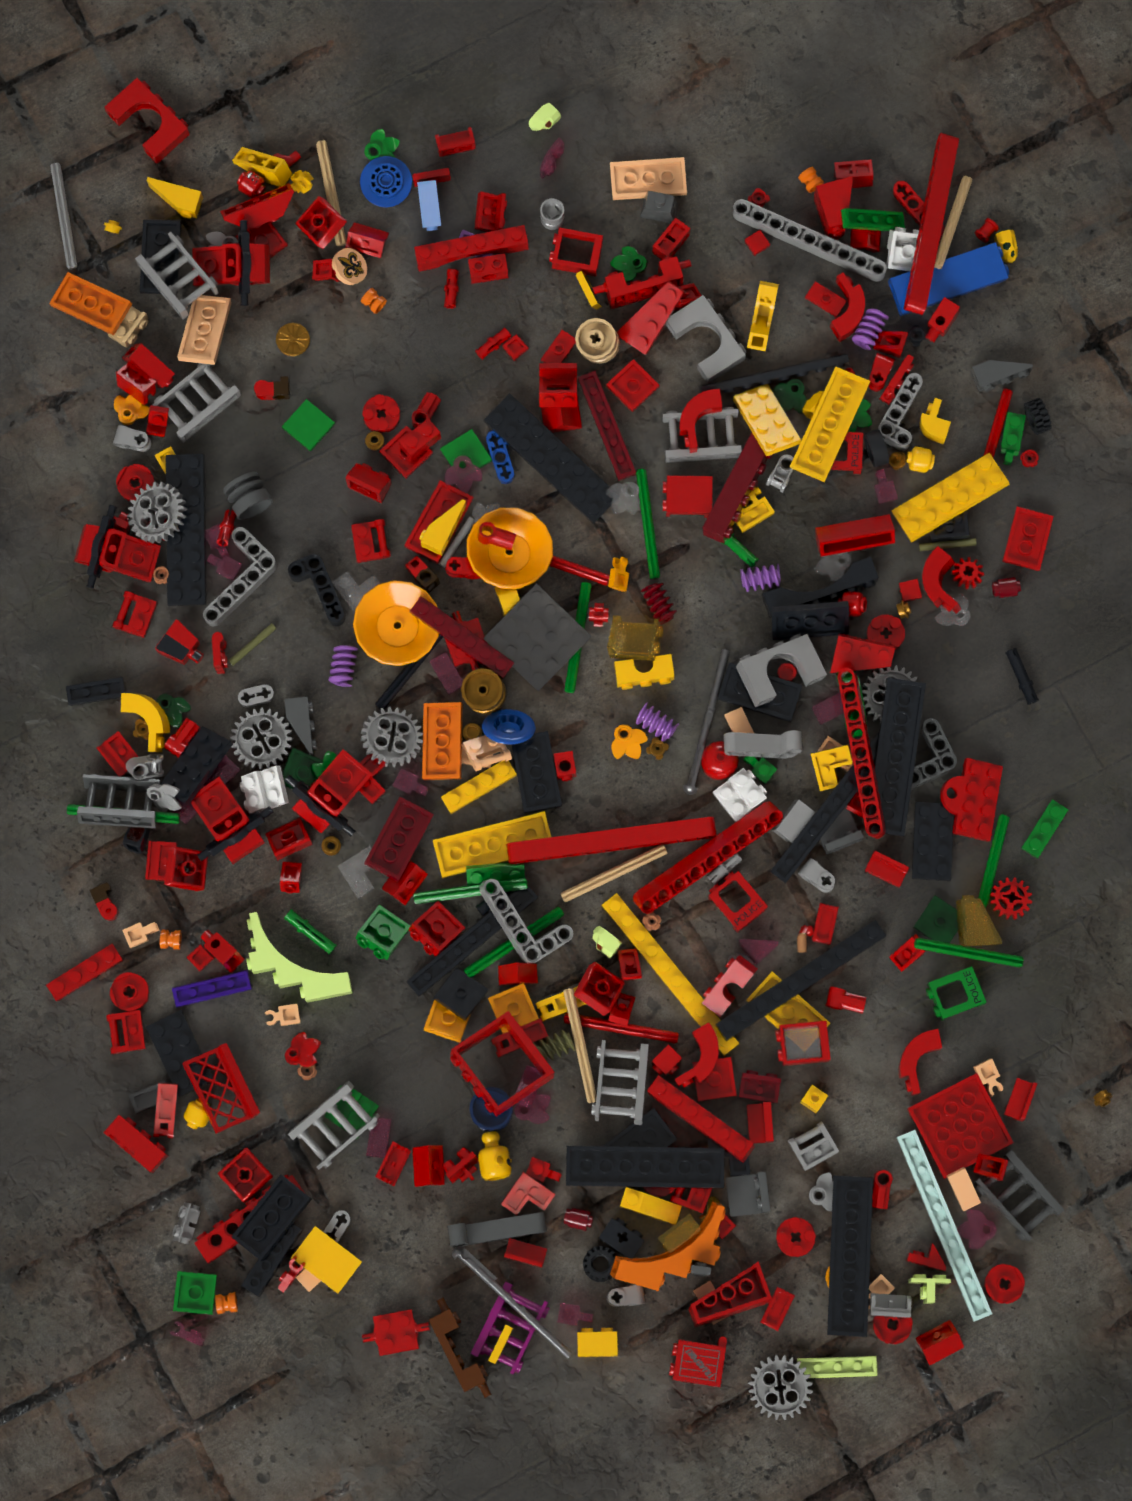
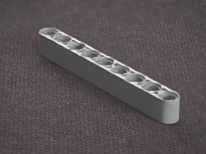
(804, 232)

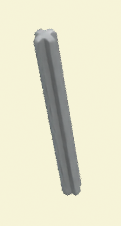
(63, 216)

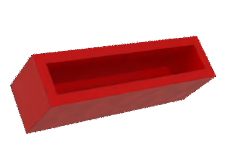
(855, 535)

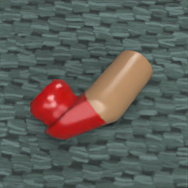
(802, 938)

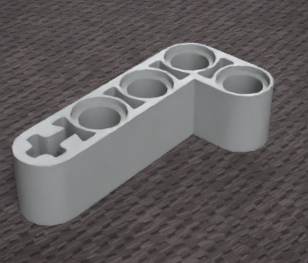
(902, 409)
(763, 745)

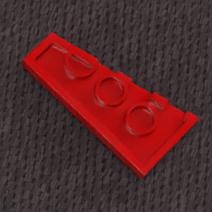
(649, 321)

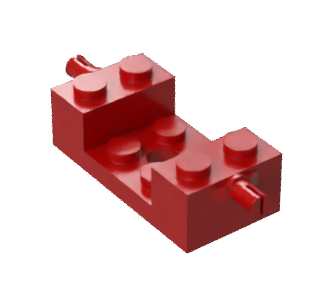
(620, 294)

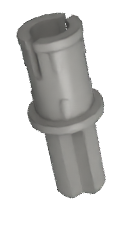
(724, 868)

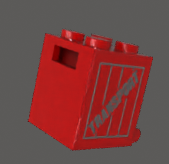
(698, 1362)

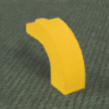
(762, 316)
(152, 714)

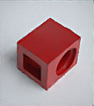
(565, 757)

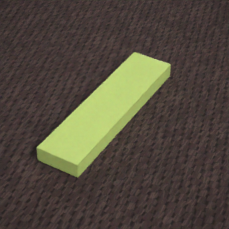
(840, 1366)

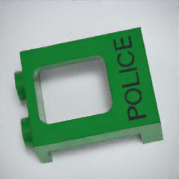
(970, 985)

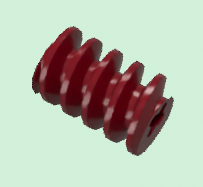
(658, 603)

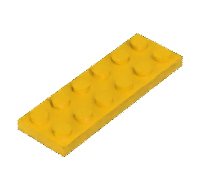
(830, 424)
(950, 497)
(487, 843)

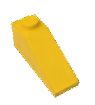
(271, 168)
(180, 198)
(441, 530)
(650, 1206)

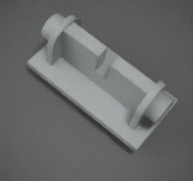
(183, 1230)

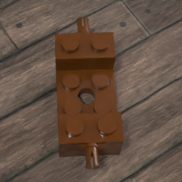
(445, 1324)

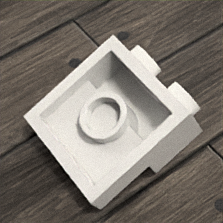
(901, 249)
(264, 789)
(740, 794)

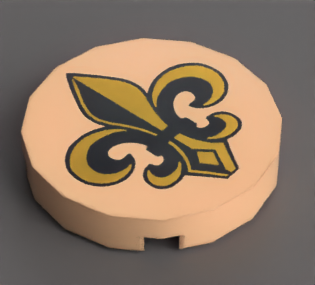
(349, 266)

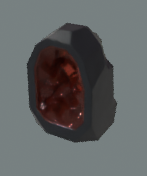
(136, 839)

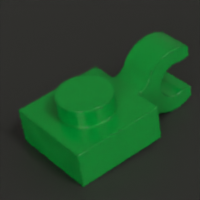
(761, 769)

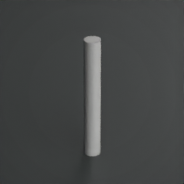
(457, 541)

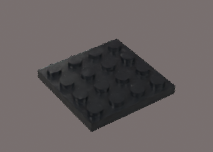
(537, 636)

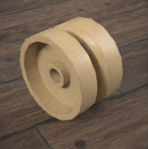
(590, 332)

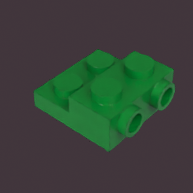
(382, 933)
(349, 1113)

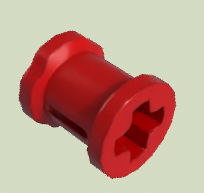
(986, 230)

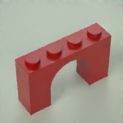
(138, 97)

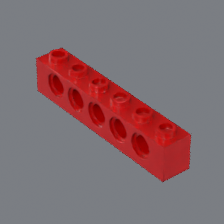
(204, 1241)

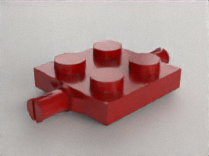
(458, 656)
(395, 1332)

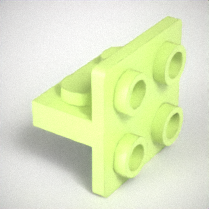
(927, 1292)

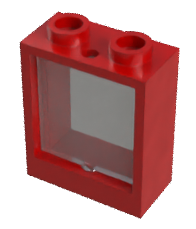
(803, 1043)

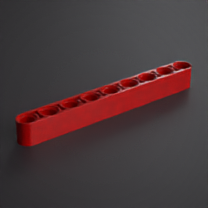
(856, 745)
(707, 857)

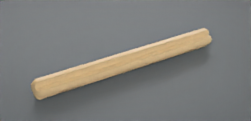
(329, 185)
(952, 221)
(613, 873)
(580, 1045)

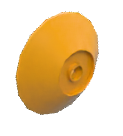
(530, 551)
(378, 614)

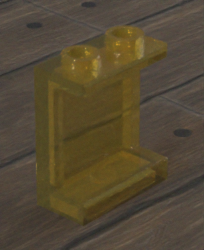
(634, 640)
(679, 1234)

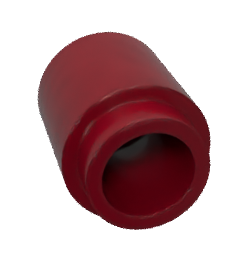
(1006, 587)
(578, 1219)

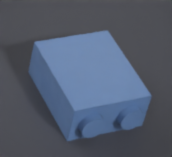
(429, 205)

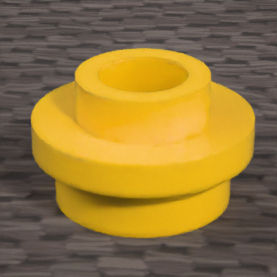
(112, 226)

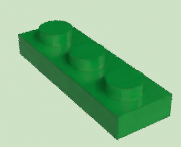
(1044, 829)
(503, 871)

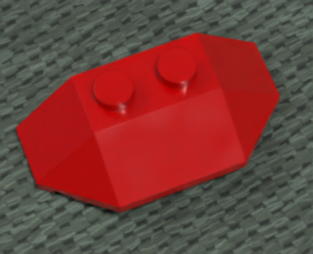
(260, 209)

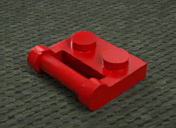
(364, 542)
(140, 617)
(219, 657)
(132, 1030)
(696, 1200)

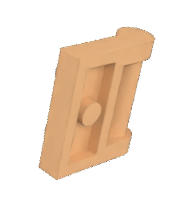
(482, 747)

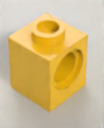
(814, 1099)

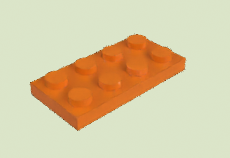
(90, 303)
(442, 741)

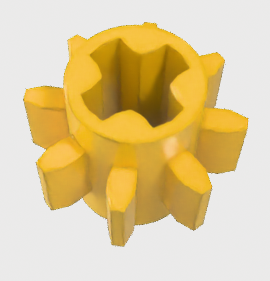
(301, 181)

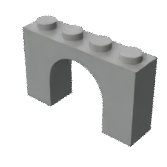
(701, 314)
(797, 651)

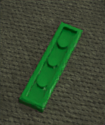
(872, 219)

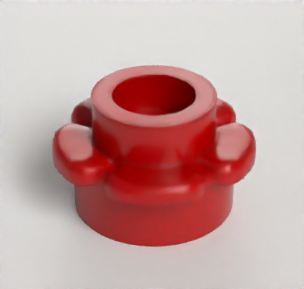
(1034, 458)

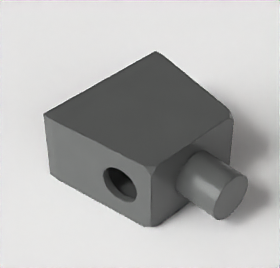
(659, 207)

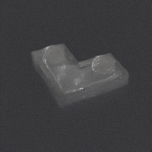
(351, 591)
(354, 873)

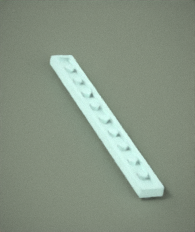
(944, 1225)

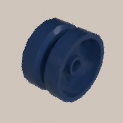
(486, 1120)

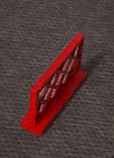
(234, 1078)

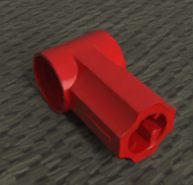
(426, 408)
(498, 536)
(180, 740)
(841, 999)
(881, 1192)

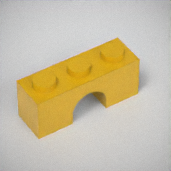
(628, 676)

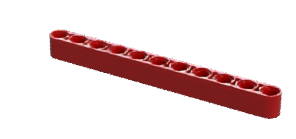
(931, 224)
(611, 840)

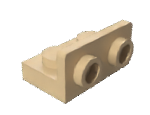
(130, 327)

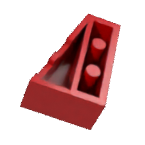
(861, 654)
(136, 1143)

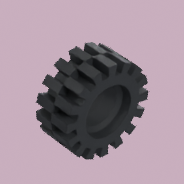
(1037, 416)
(588, 1263)

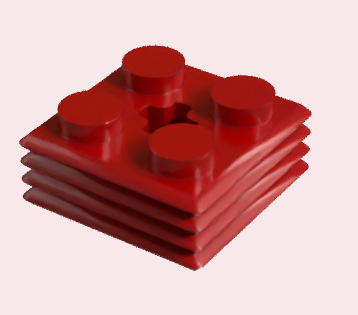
(310, 222)
(178, 877)
(603, 998)
(245, 1162)

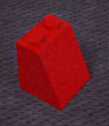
(829, 201)

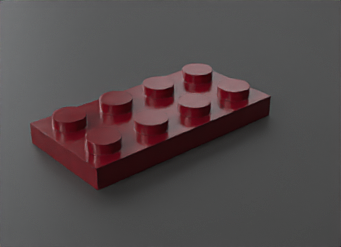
(398, 839)

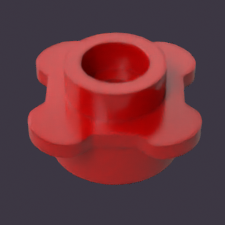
(758, 193)

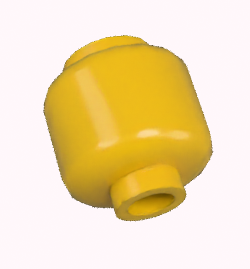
(920, 459)
(195, 1114)

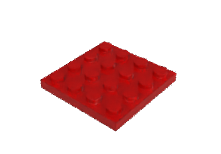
(960, 1125)

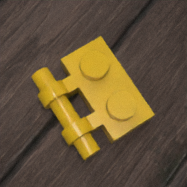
(756, 512)

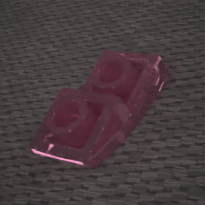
(549, 163)

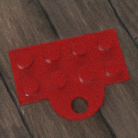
(974, 799)

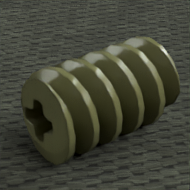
(556, 1045)

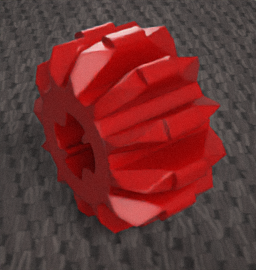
(965, 579)

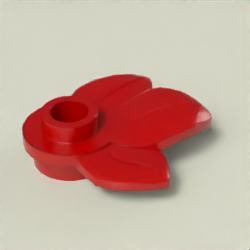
(304, 1048)

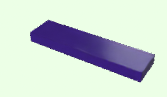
(212, 988)

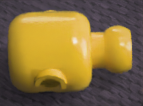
(494, 1159)

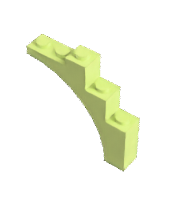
(315, 984)

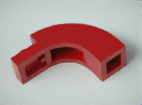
(848, 322)
(698, 406)
(933, 573)
(921, 1044)
(709, 1049)

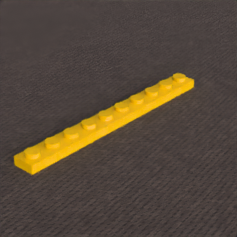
(665, 968)

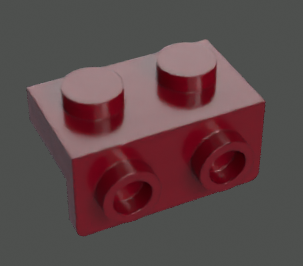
(759, 1087)

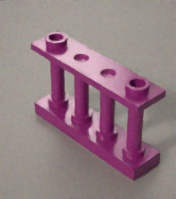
(490, 1329)

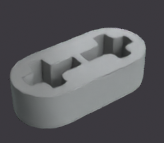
(257, 700)
(342, 1228)

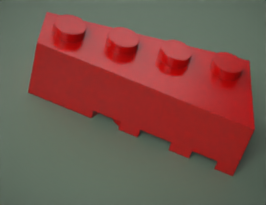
(733, 1297)

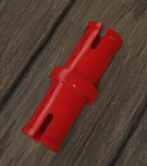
(451, 288)
(493, 343)
(226, 528)

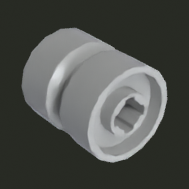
(552, 214)

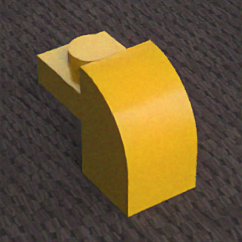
(933, 427)
(507, 598)

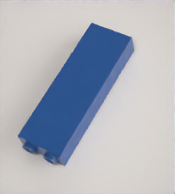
(957, 277)

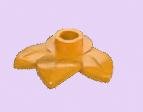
(129, 406)
(629, 745)

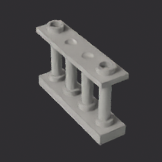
(170, 291)
(200, 418)
(712, 451)
(636, 1093)
(330, 1106)

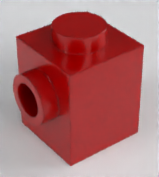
(666, 1061)

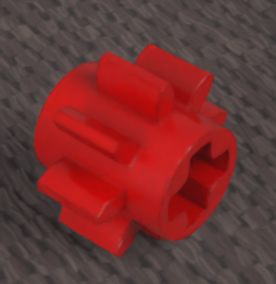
(598, 614)

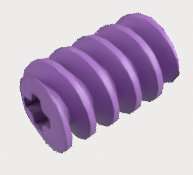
(868, 327)
(760, 578)
(341, 665)
(656, 723)

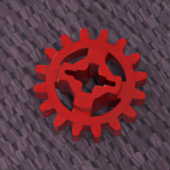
(1020, 900)

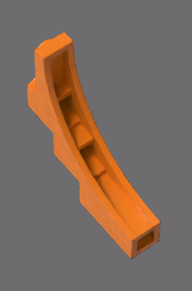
(650, 1271)

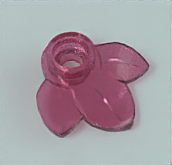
(463, 477)
(537, 1113)
(974, 1229)

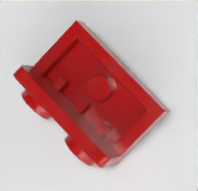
(490, 211)

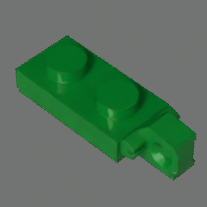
(1012, 436)

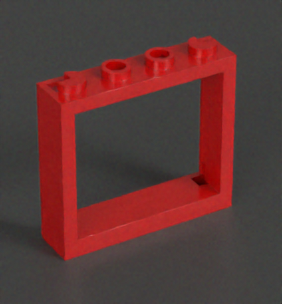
(526, 1045)

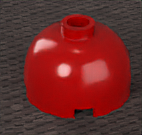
(716, 763)

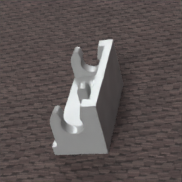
(793, 821)
(890, 1305)

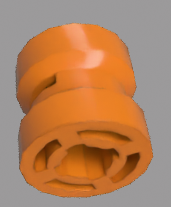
(811, 179)
(373, 300)
(170, 939)
(226, 1303)

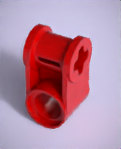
(880, 369)
(463, 570)

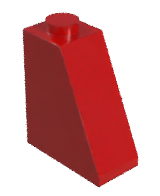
(149, 364)

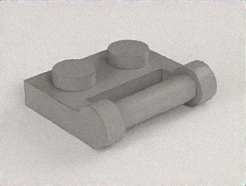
(816, 1152)

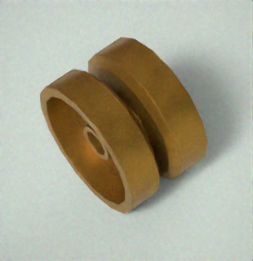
(487, 681)

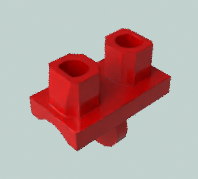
(464, 1168)

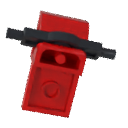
(235, 263)
(114, 550)
(330, 793)
(227, 822)

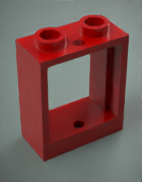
(573, 266)

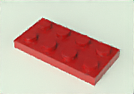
(441, 501)

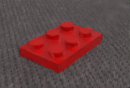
(1028, 538)

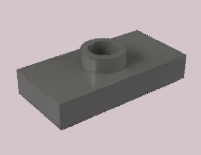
(700, 1269)

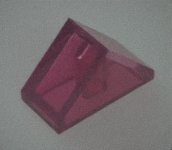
(758, 949)

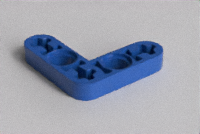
(509, 469)

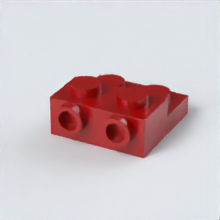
(436, 929)

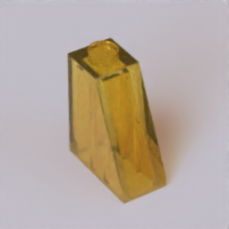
(975, 924)

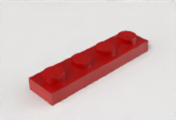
(84, 972)

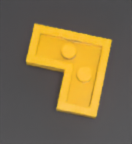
(827, 761)

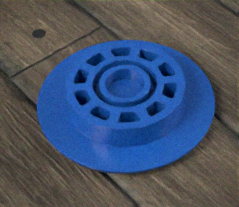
(386, 181)
(508, 726)

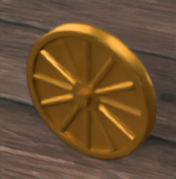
(292, 339)

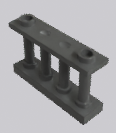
(117, 817)
(1039, 1191)

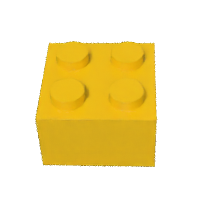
(597, 1343)

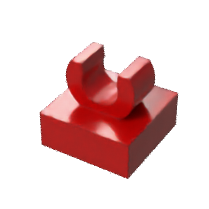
(122, 523)

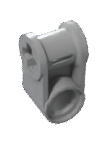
(128, 439)
(781, 476)
(149, 766)
(815, 874)
(630, 1296)

